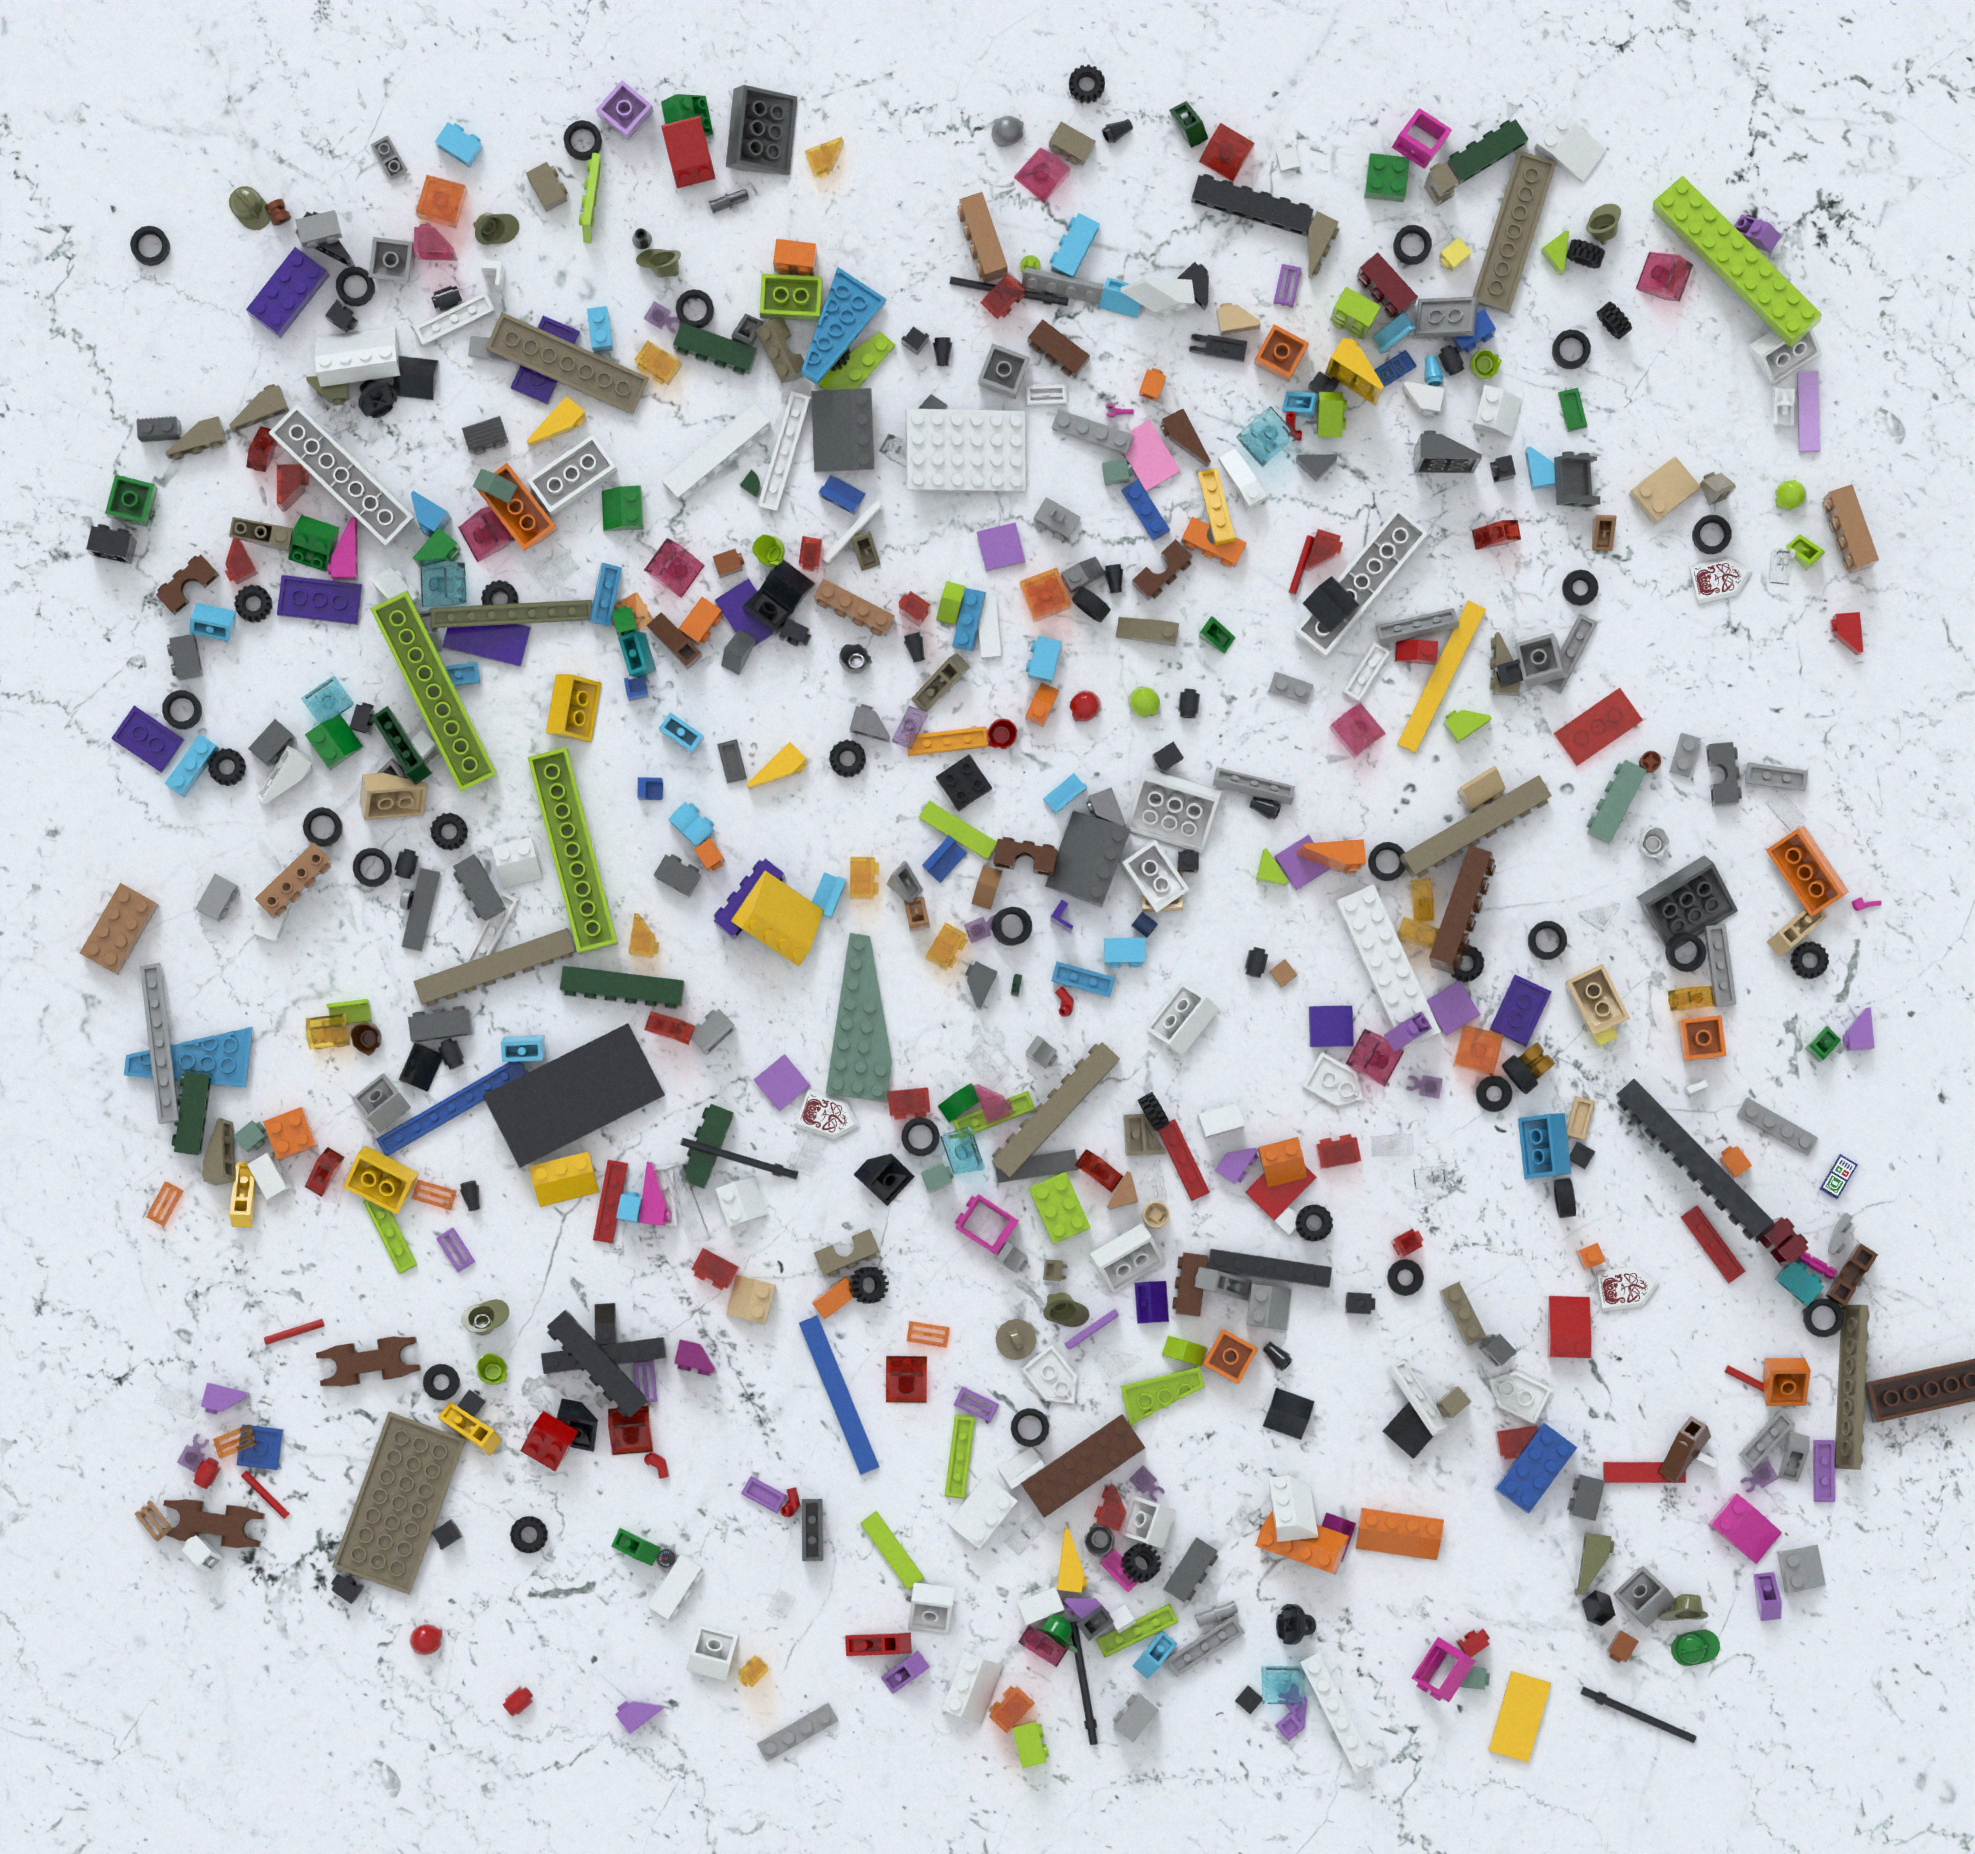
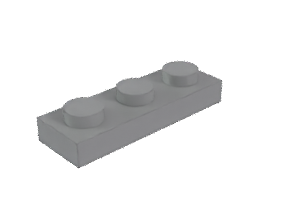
(1776, 777)
(1766, 1439)

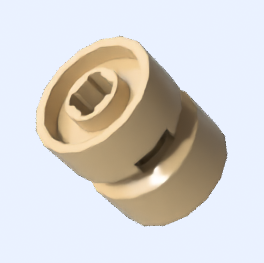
(1155, 1215)

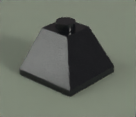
(884, 1177)
(581, 1419)

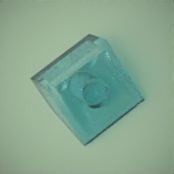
(1266, 436)
(443, 584)

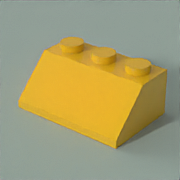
(573, 707)
(380, 1179)
(564, 1179)

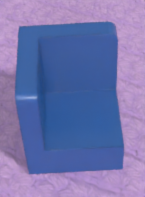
(636, 688)
(650, 788)

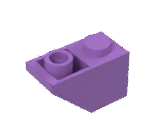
(1758, 232)
(1408, 1031)
(1234, 1164)
(1081, 1606)

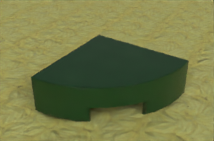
(751, 483)
(1016, 985)

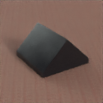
(416, 378)
(788, 584)
(1330, 604)
(768, 610)
(1288, 1413)

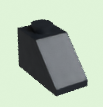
(1200, 281)
(605, 1324)

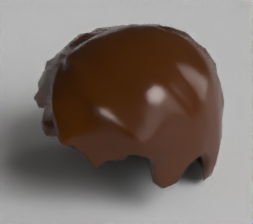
(366, 1037)

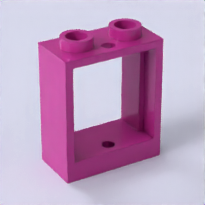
(1422, 154)
(971, 1204)
(1432, 1662)

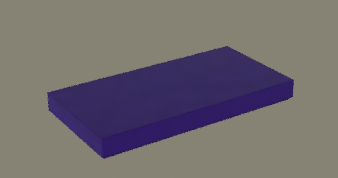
(534, 384)
(319, 599)
(493, 642)

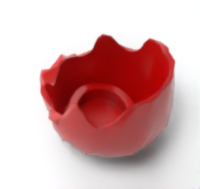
(1085, 706)
(1002, 733)
(425, 1639)

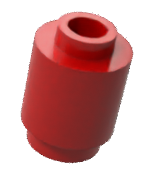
(206, 1472)
(518, 1701)

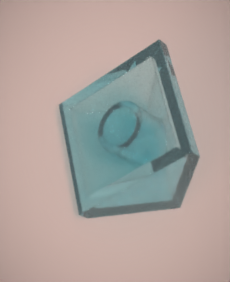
(327, 700)
(962, 1151)
(1282, 1684)

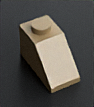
(1235, 319)

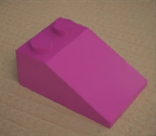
(1745, 1527)

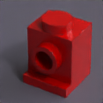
(1474, 1642)

